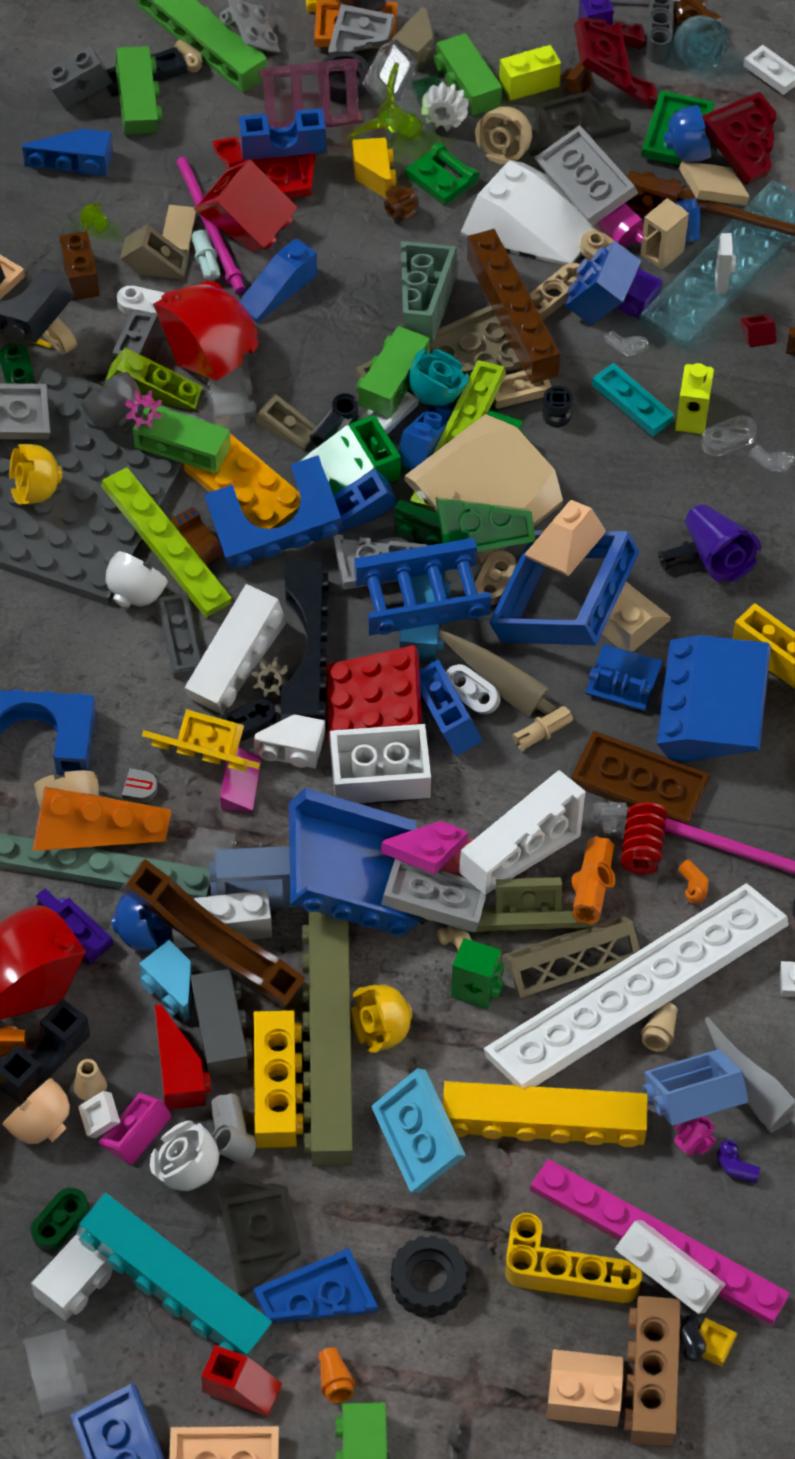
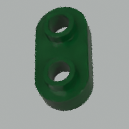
(16, 363)
(57, 1219)

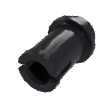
(679, 555)

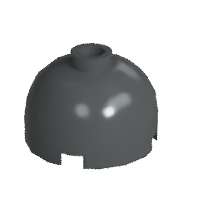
(108, 405)

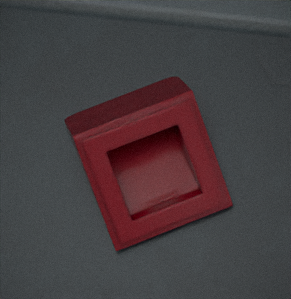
(758, 330)

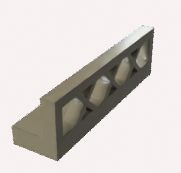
(568, 944)

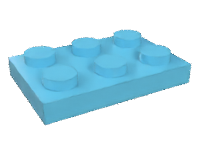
(418, 1131)

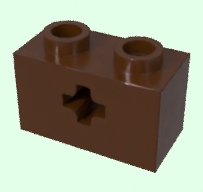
(79, 264)

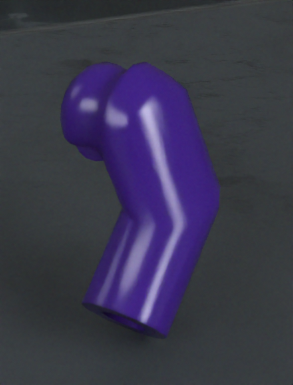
(733, 1164)

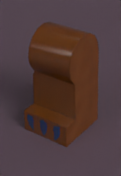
(198, 535)

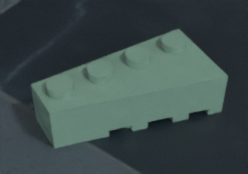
(426, 285)

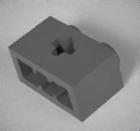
(77, 77)

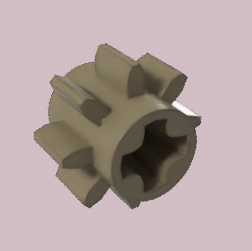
(262, 676)

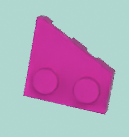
(426, 846)

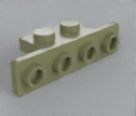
(528, 905)

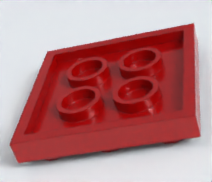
(374, 691)

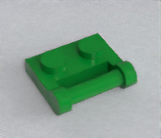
(436, 179)

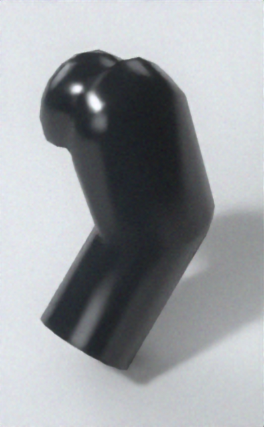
(692, 1338)

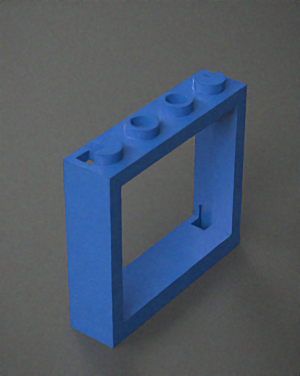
(506, 620)

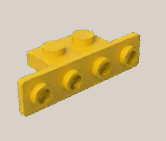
(207, 735)

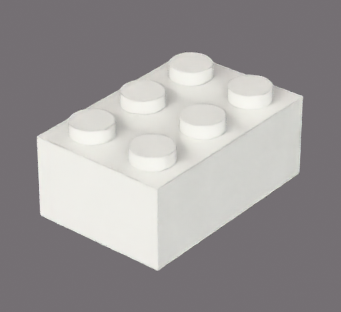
(380, 763)

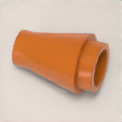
(336, 1379)

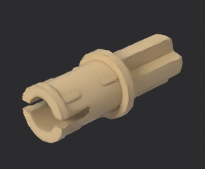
(542, 728)

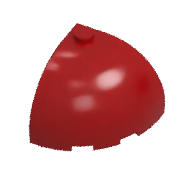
(206, 329)
(36, 960)

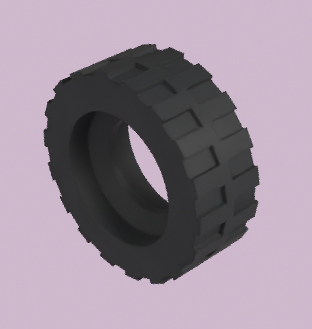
(434, 1302)

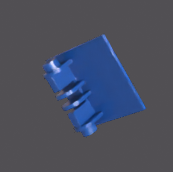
(623, 677)

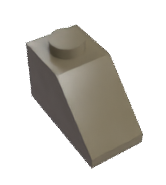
(417, 38)
(153, 254)

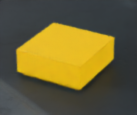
(718, 1340)

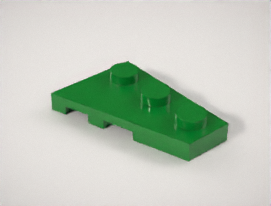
(488, 523)

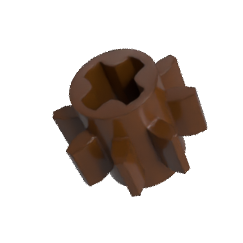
(401, 203)

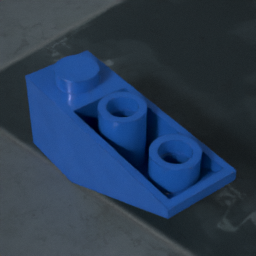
(73, 151)
(423, 435)

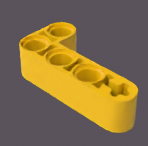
(572, 1263)

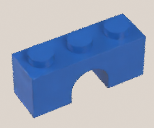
(302, 137)

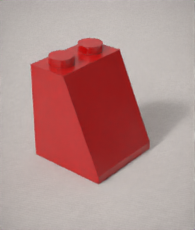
(247, 206)

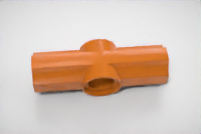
(593, 880)

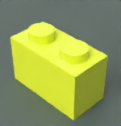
(530, 72)

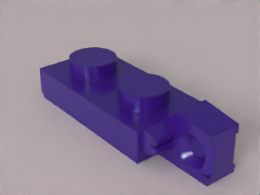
(88, 933)

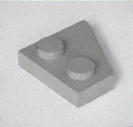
(360, 29)

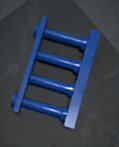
(416, 562)

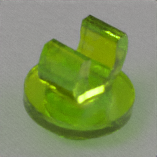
(92, 216)

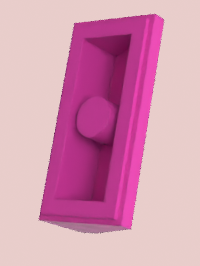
(240, 787)
(137, 1129)

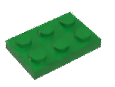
(668, 104)

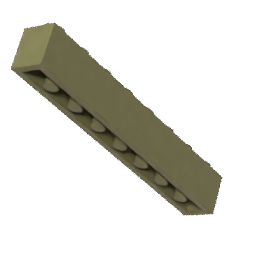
(329, 1041)

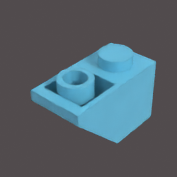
(168, 976)

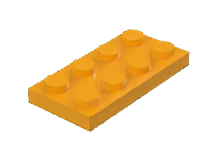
(261, 492)

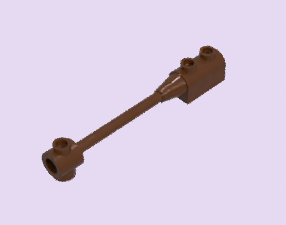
(655, 190)

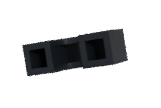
(60, 1036)

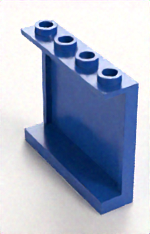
(340, 860)

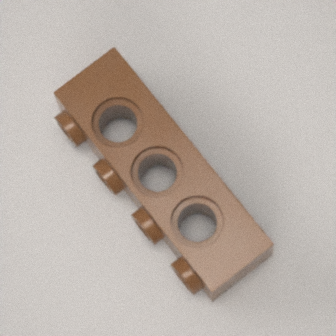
(658, 1424)

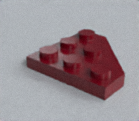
(744, 135)

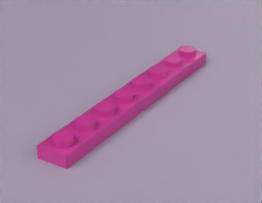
(616, 1216)

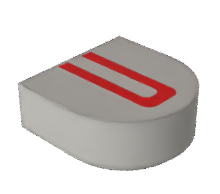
(139, 787)

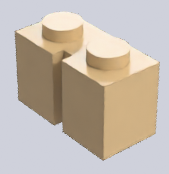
(664, 233)

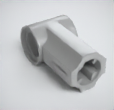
(230, 1129)

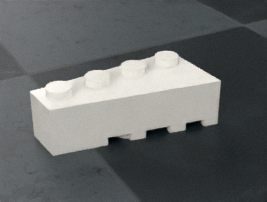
(236, 649)
(525, 834)

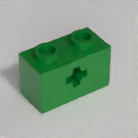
(477, 973)

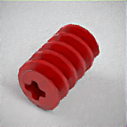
(643, 838)

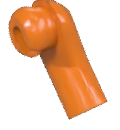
(697, 884)

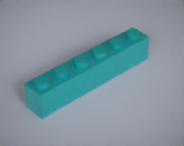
(172, 1277)

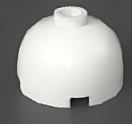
(133, 581)
(186, 1157)

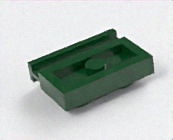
(416, 524)

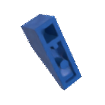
(280, 279)
(364, 500)
(448, 708)

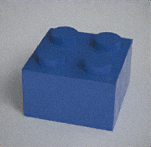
(602, 282)

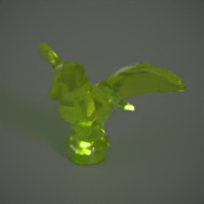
(391, 115)

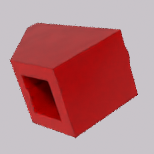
(240, 1381)

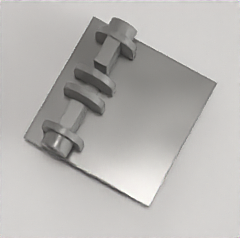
(252, 24)

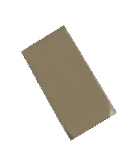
(285, 422)

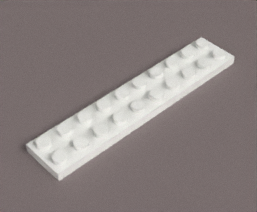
(635, 987)

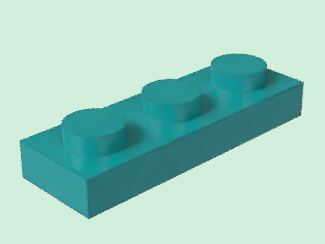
(633, 399)

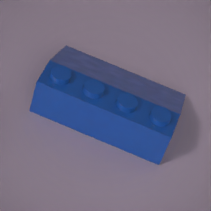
(713, 697)

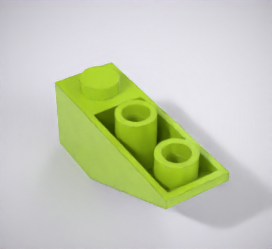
(165, 384)

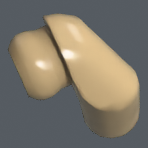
(452, 935)

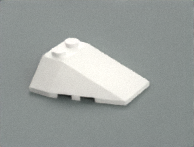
(529, 215)

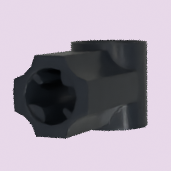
(335, 418)

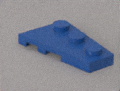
(317, 1291)

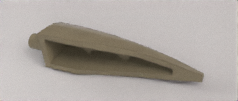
(513, 683)

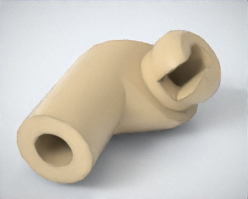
(191, 56)

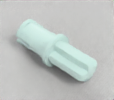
(205, 255)

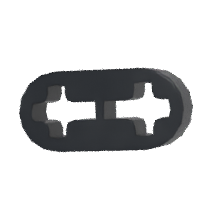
(247, 716)

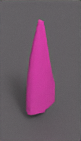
(623, 226)

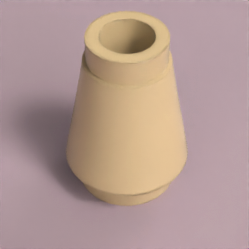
(660, 1028)
(88, 1080)

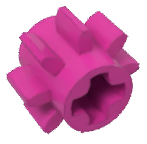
(140, 417)
(695, 1135)

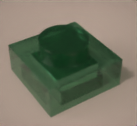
(422, 86)

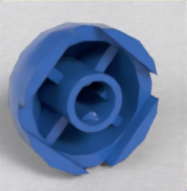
(687, 135)
(139, 926)

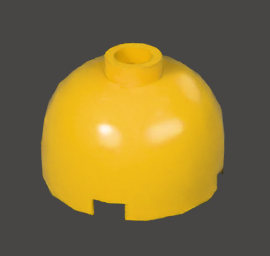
(34, 474)
(380, 1017)

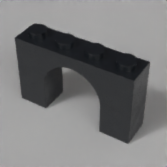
(36, 307)

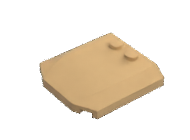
(489, 466)

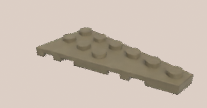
(469, 340)

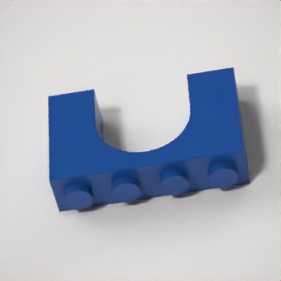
(246, 542)
(67, 714)

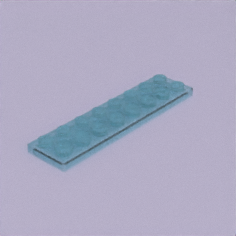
(691, 298)

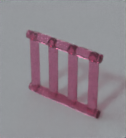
(323, 69)

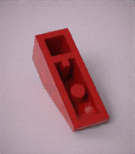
(180, 1066)

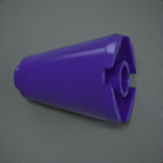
(722, 543)

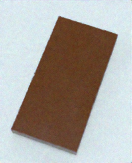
(639, 776)

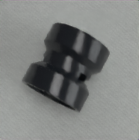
(557, 406)

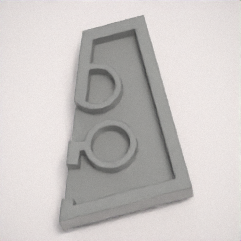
(347, 550)

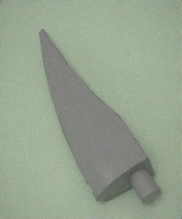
(765, 1094)

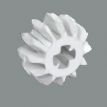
(444, 106)

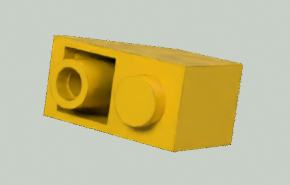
(373, 164)

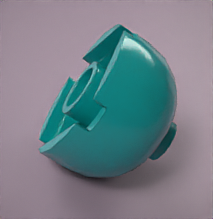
(436, 378)

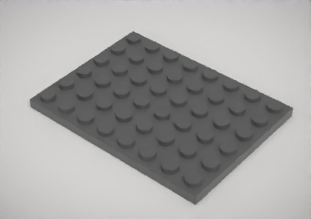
(79, 527)

